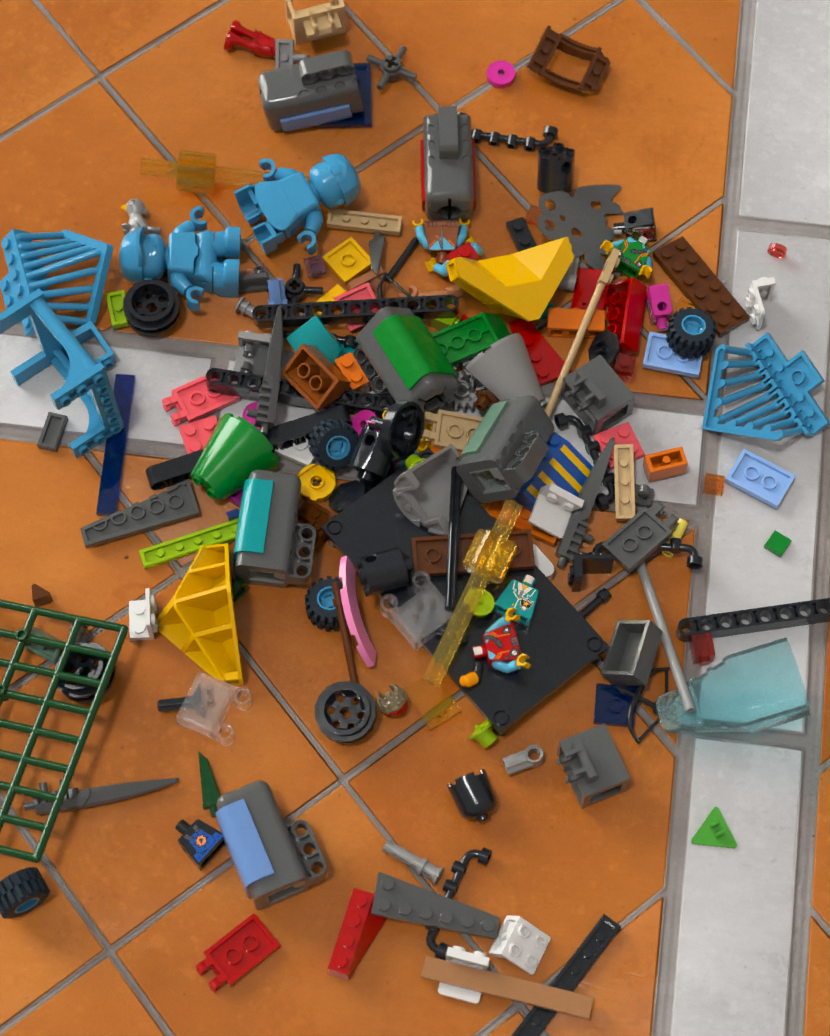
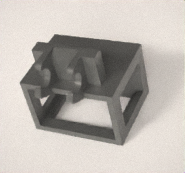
(600, 393)
(593, 766)

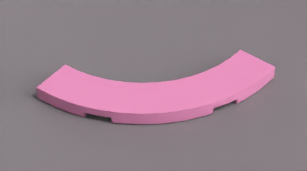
(347, 573)

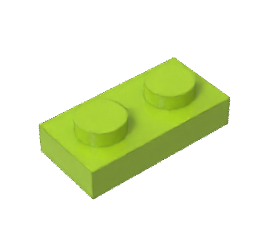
(116, 311)

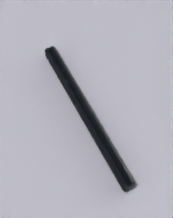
(453, 541)

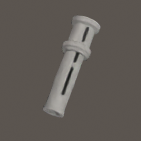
(421, 865)

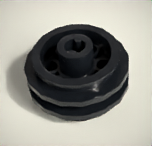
(149, 317)
(84, 666)
(328, 699)

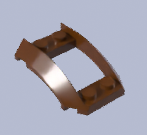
(545, 49)

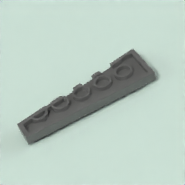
(157, 511)
(416, 905)

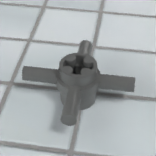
(391, 68)

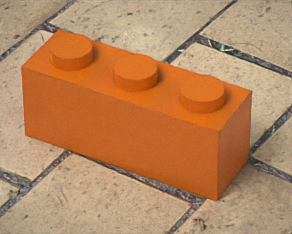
(566, 322)

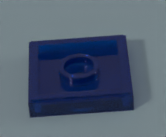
(612, 706)

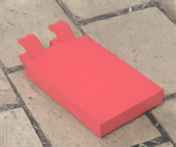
(196, 401)

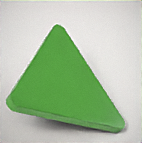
(714, 832)

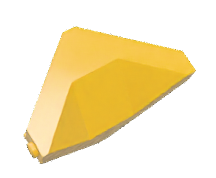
(515, 282)
(203, 616)

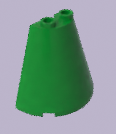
(231, 456)

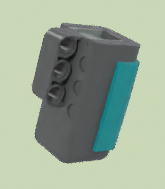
(269, 534)

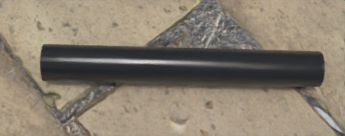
(402, 259)

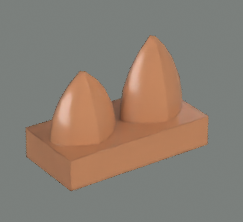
(370, 277)

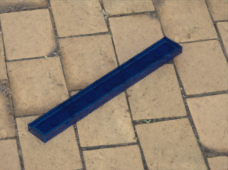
(116, 448)

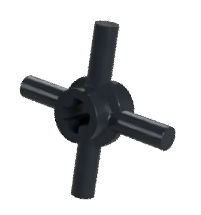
(296, 289)

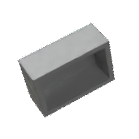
(631, 652)

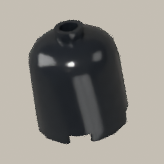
(473, 796)

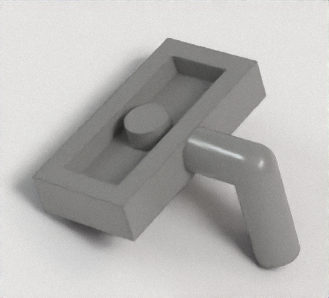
(285, 53)

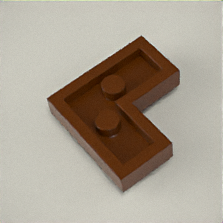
(317, 517)

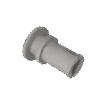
(245, 308)

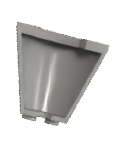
(507, 370)
(425, 491)

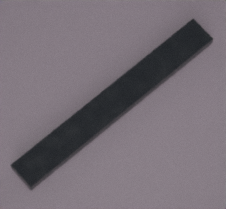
(571, 974)

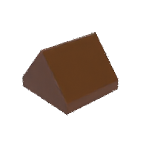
(40, 596)

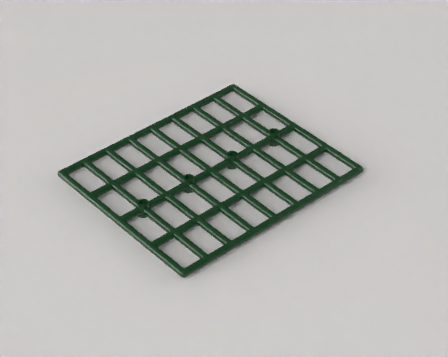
(25, 639)

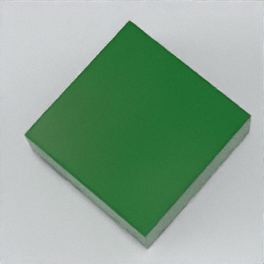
(777, 544)

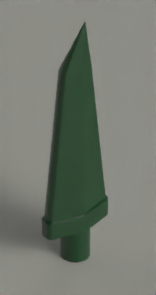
(209, 788)

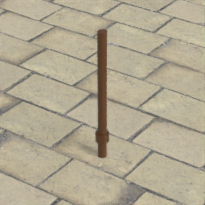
(337, 602)

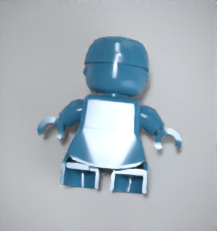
(294, 201)
(191, 259)

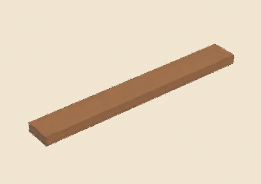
(507, 987)

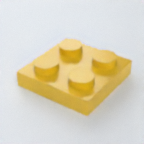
(347, 260)

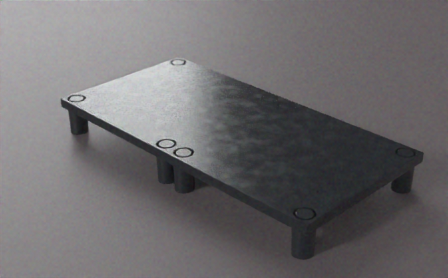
(556, 640)

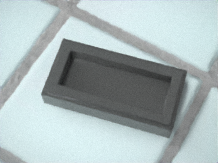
(52, 432)

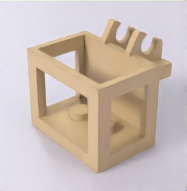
(316, 21)

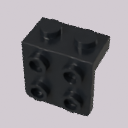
(588, 564)

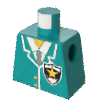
(521, 597)

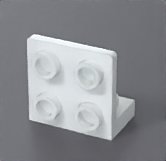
(554, 509)
(142, 618)
(520, 943)

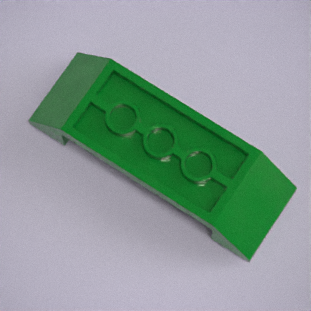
(470, 336)

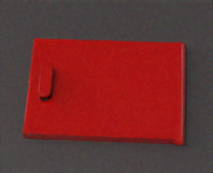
(585, 289)

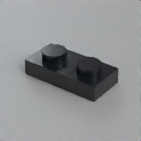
(520, 234)

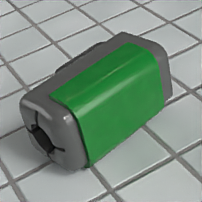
(405, 359)

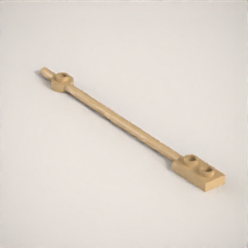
(605, 278)

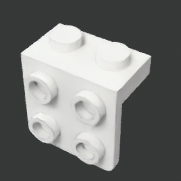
(759, 293)
(459, 955)

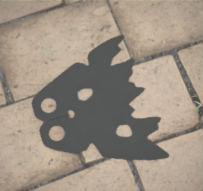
(582, 216)

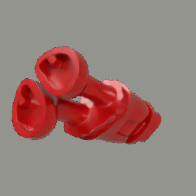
(262, 45)

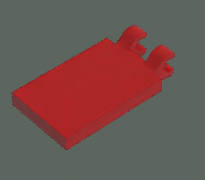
(238, 952)

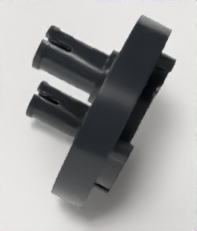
(400, 429)

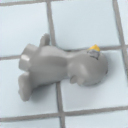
(136, 209)

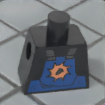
(199, 841)

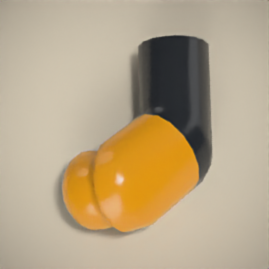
(474, 677)

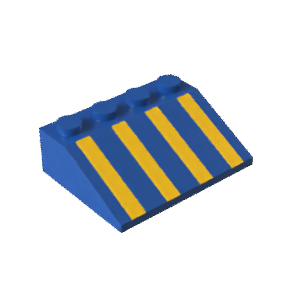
(560, 466)

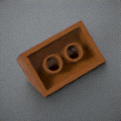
(315, 376)

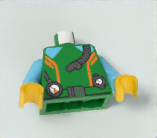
(633, 255)

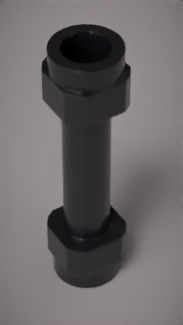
(601, 597)

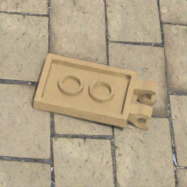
(449, 429)

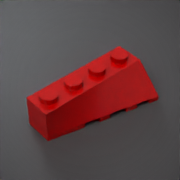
(625, 312)
(355, 935)

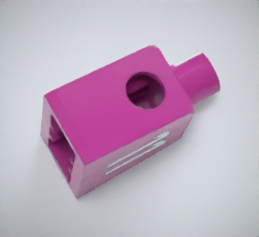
(659, 306)

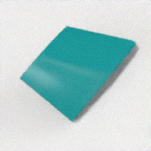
(316, 334)

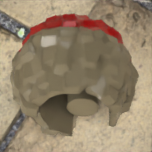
(394, 702)

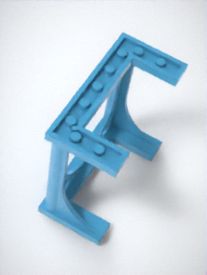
(81, 373)

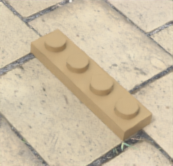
(364, 221)
(624, 482)

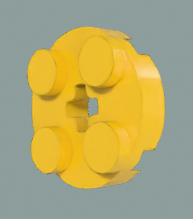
(317, 473)

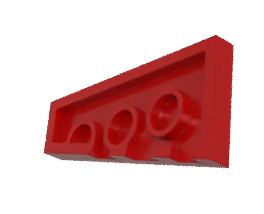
(543, 356)

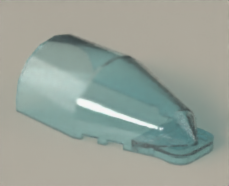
(741, 694)

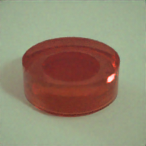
(777, 250)

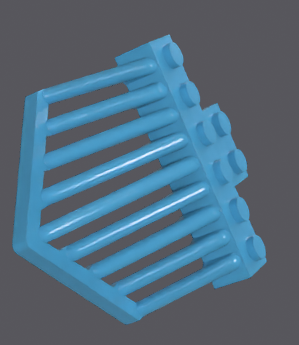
(29, 274)
(789, 380)

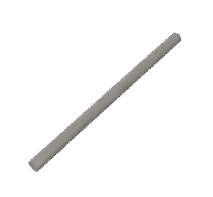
(665, 638)

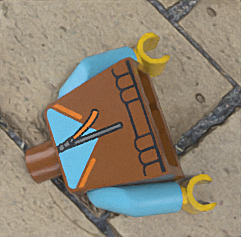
(441, 236)

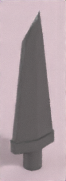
(376, 249)

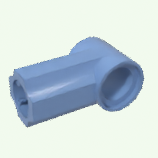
(276, 291)

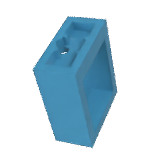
(89, 331)

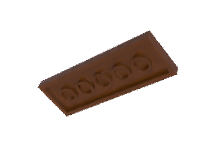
(700, 285)
(432, 551)

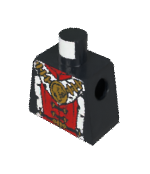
(638, 224)

